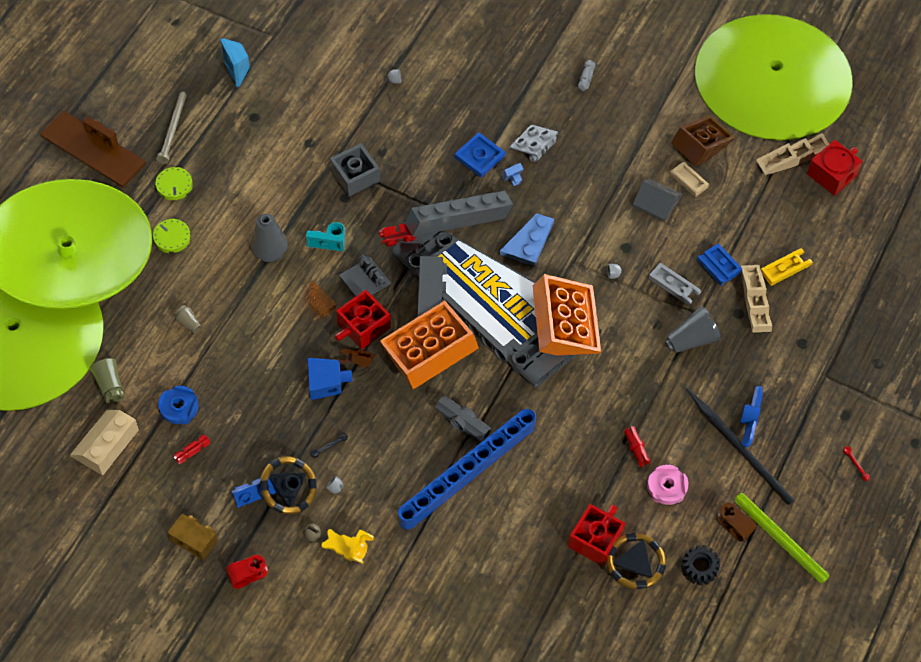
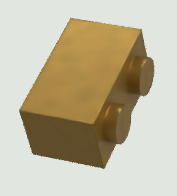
(193, 536)

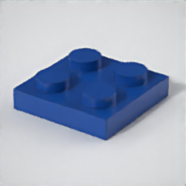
(480, 155)

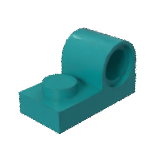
(328, 240)

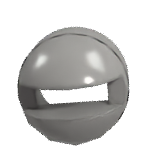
(394, 76)
(613, 271)
(335, 485)

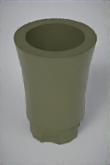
(108, 380)

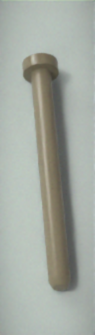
(163, 156)

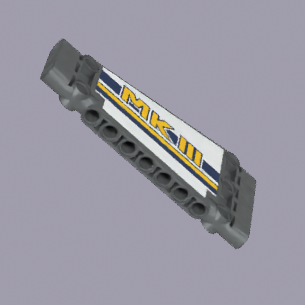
(489, 300)

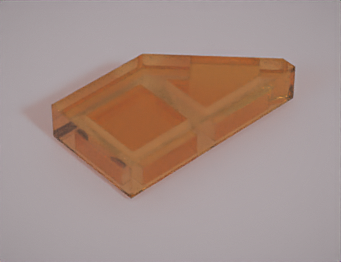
(320, 301)

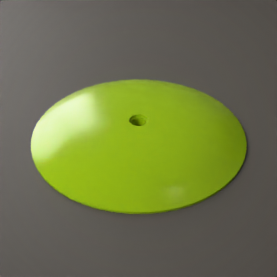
(773, 77)
(71, 243)
(45, 352)

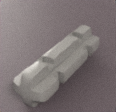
(586, 75)

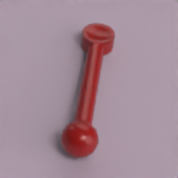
(847, 451)

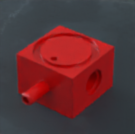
(835, 167)
(362, 320)
(596, 533)

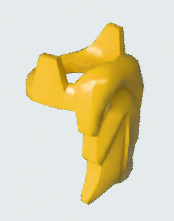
(351, 548)

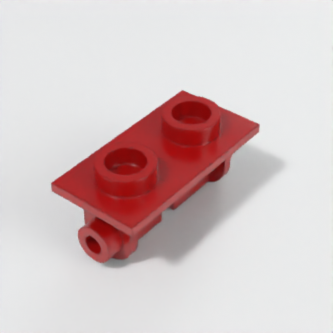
(391, 236)

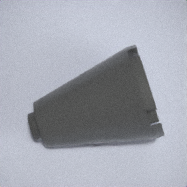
(268, 239)
(693, 332)

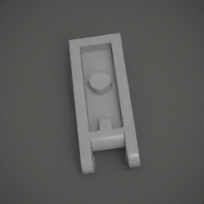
(673, 283)

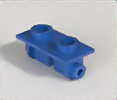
(246, 494)

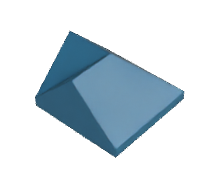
(235, 60)

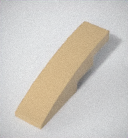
(793, 155)
(756, 299)

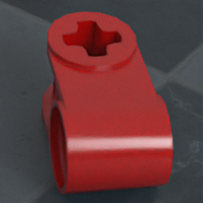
(245, 572)

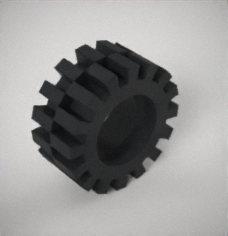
(699, 576)

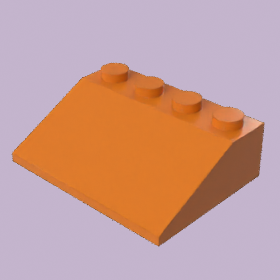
(565, 317)
(429, 344)

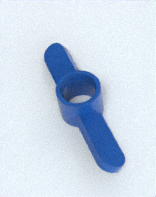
(750, 416)

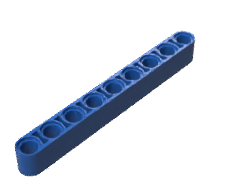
(465, 476)

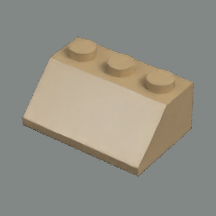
(106, 440)

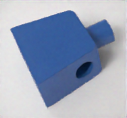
(326, 377)

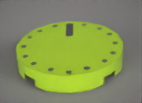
(174, 183)
(171, 236)

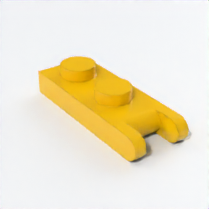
(785, 267)

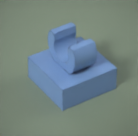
(513, 173)

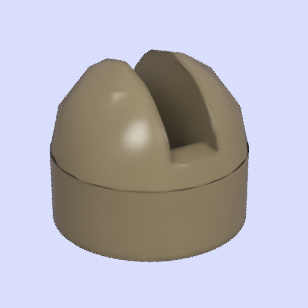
(310, 535)

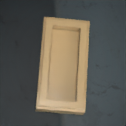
(689, 179)

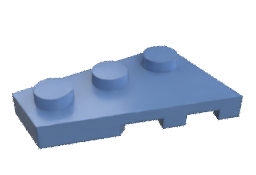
(529, 240)

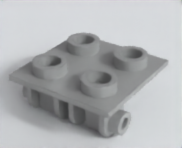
(535, 141)

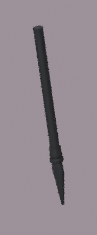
(719, 424)

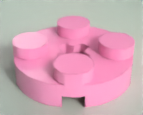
(667, 495)

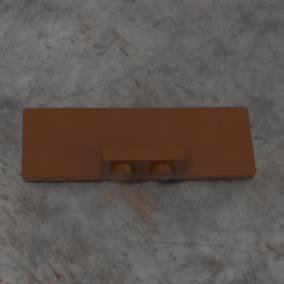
(93, 146)

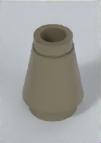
(186, 317)

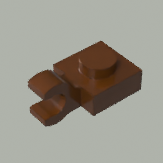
(360, 358)

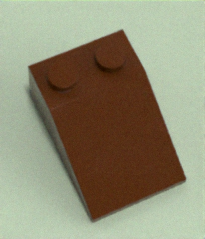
(701, 139)

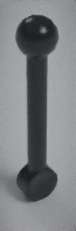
(315, 453)

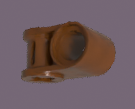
(736, 522)

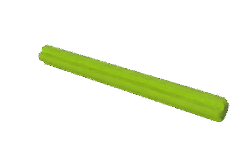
(782, 538)

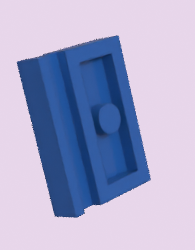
(719, 264)

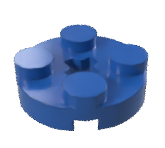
(174, 396)

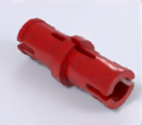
(637, 446)

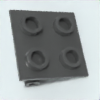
(365, 277)

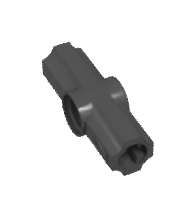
(463, 418)

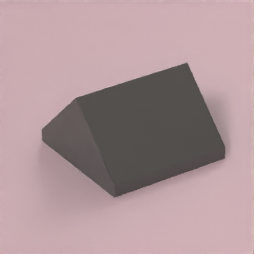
(656, 199)

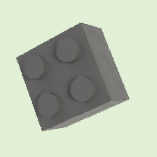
(355, 169)

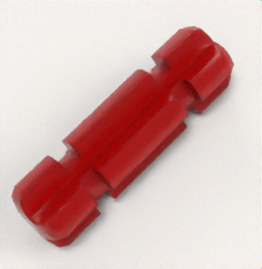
(191, 449)

